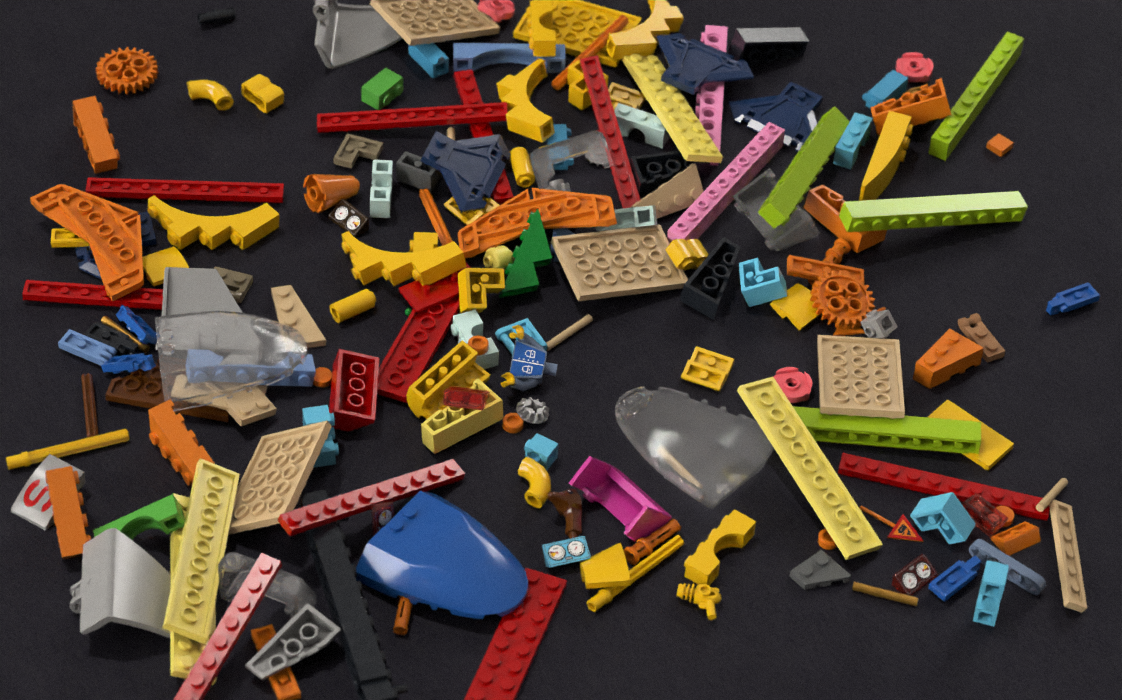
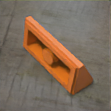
(1017, 538)

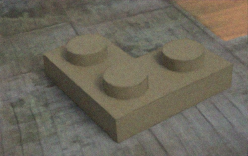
(357, 146)

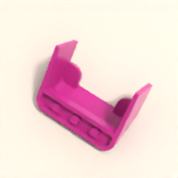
(620, 497)

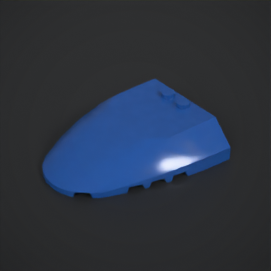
(443, 560)

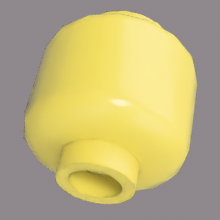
(498, 257)

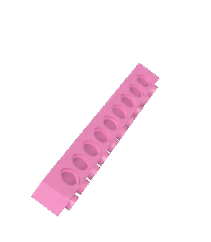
(711, 94)
(729, 182)

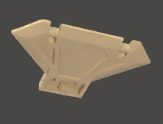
(247, 406)

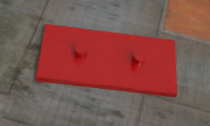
(427, 296)

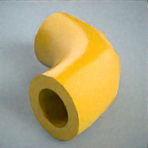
(210, 90)
(539, 482)

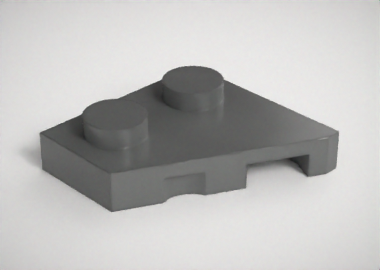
(818, 571)

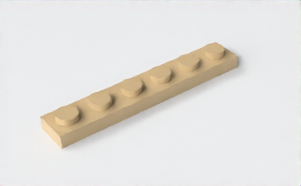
(1068, 556)

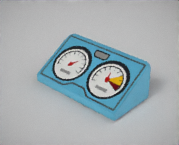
(565, 551)

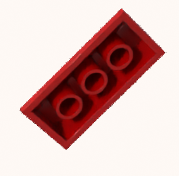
(353, 390)

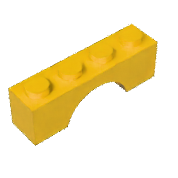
(540, 38)
(733, 532)

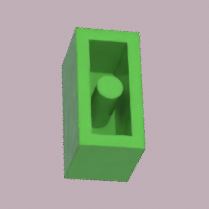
(382, 89)

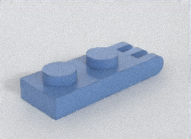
(86, 347)

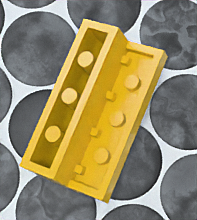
(454, 369)

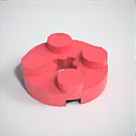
(497, 9)
(922, 70)
(801, 381)

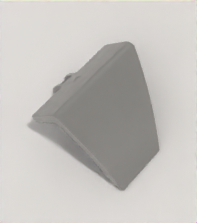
(350, 32)
(195, 291)
(120, 585)

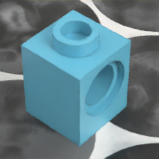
(541, 450)

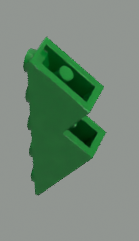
(531, 254)

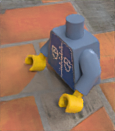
(527, 362)

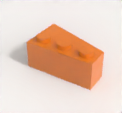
(945, 358)

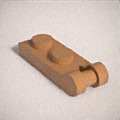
(981, 336)

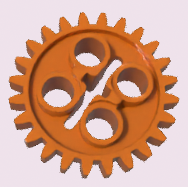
(126, 70)
(841, 299)

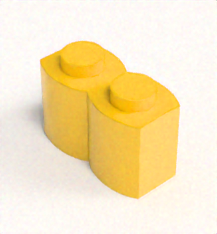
(262, 93)
(687, 253)

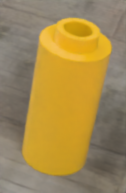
(522, 167)
(352, 305)

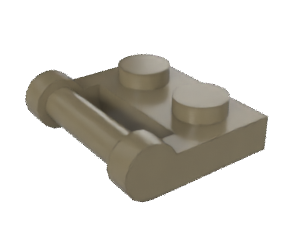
(237, 282)

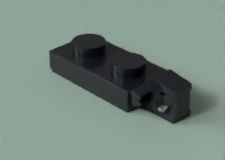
(113, 338)

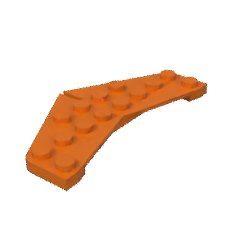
(556, 210)
(107, 227)

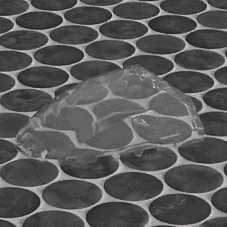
(223, 354)
(693, 443)

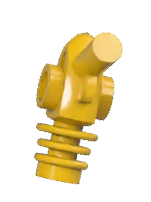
(703, 596)

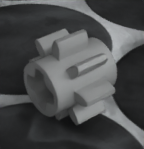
(559, 185)

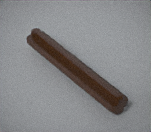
(89, 405)

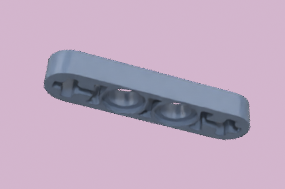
(1027, 578)

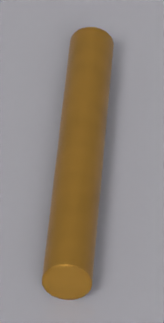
(110, 323)
(883, 593)

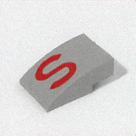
(34, 501)

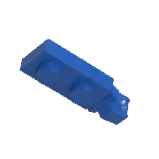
(1072, 299)
(137, 325)
(129, 362)
(955, 578)

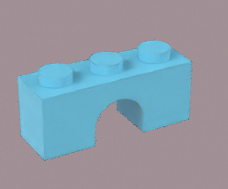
(853, 136)
(990, 593)

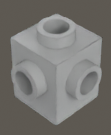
(878, 324)

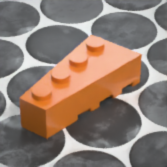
(922, 106)
(94, 134)
(826, 206)
(175, 441)
(67, 511)

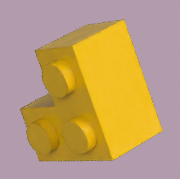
(577, 87)
(475, 284)

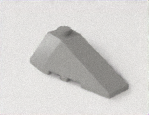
(296, 640)

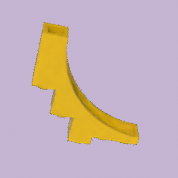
(643, 38)
(522, 115)
(212, 231)
(398, 267)

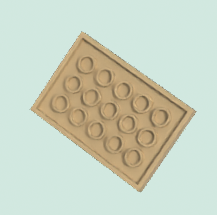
(435, 20)
(618, 262)
(860, 376)
(276, 476)

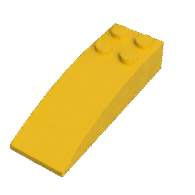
(887, 155)

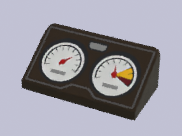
(349, 218)

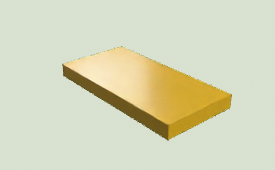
(993, 444)

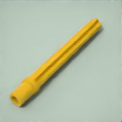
(69, 448)
(606, 594)

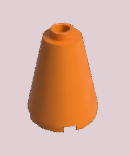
(328, 190)

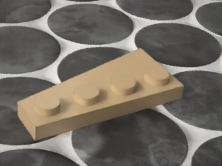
(675, 194)
(294, 314)

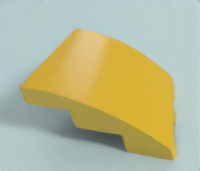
(606, 569)

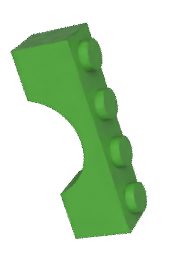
(161, 515)

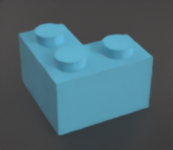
(759, 284)
(329, 450)
(946, 514)

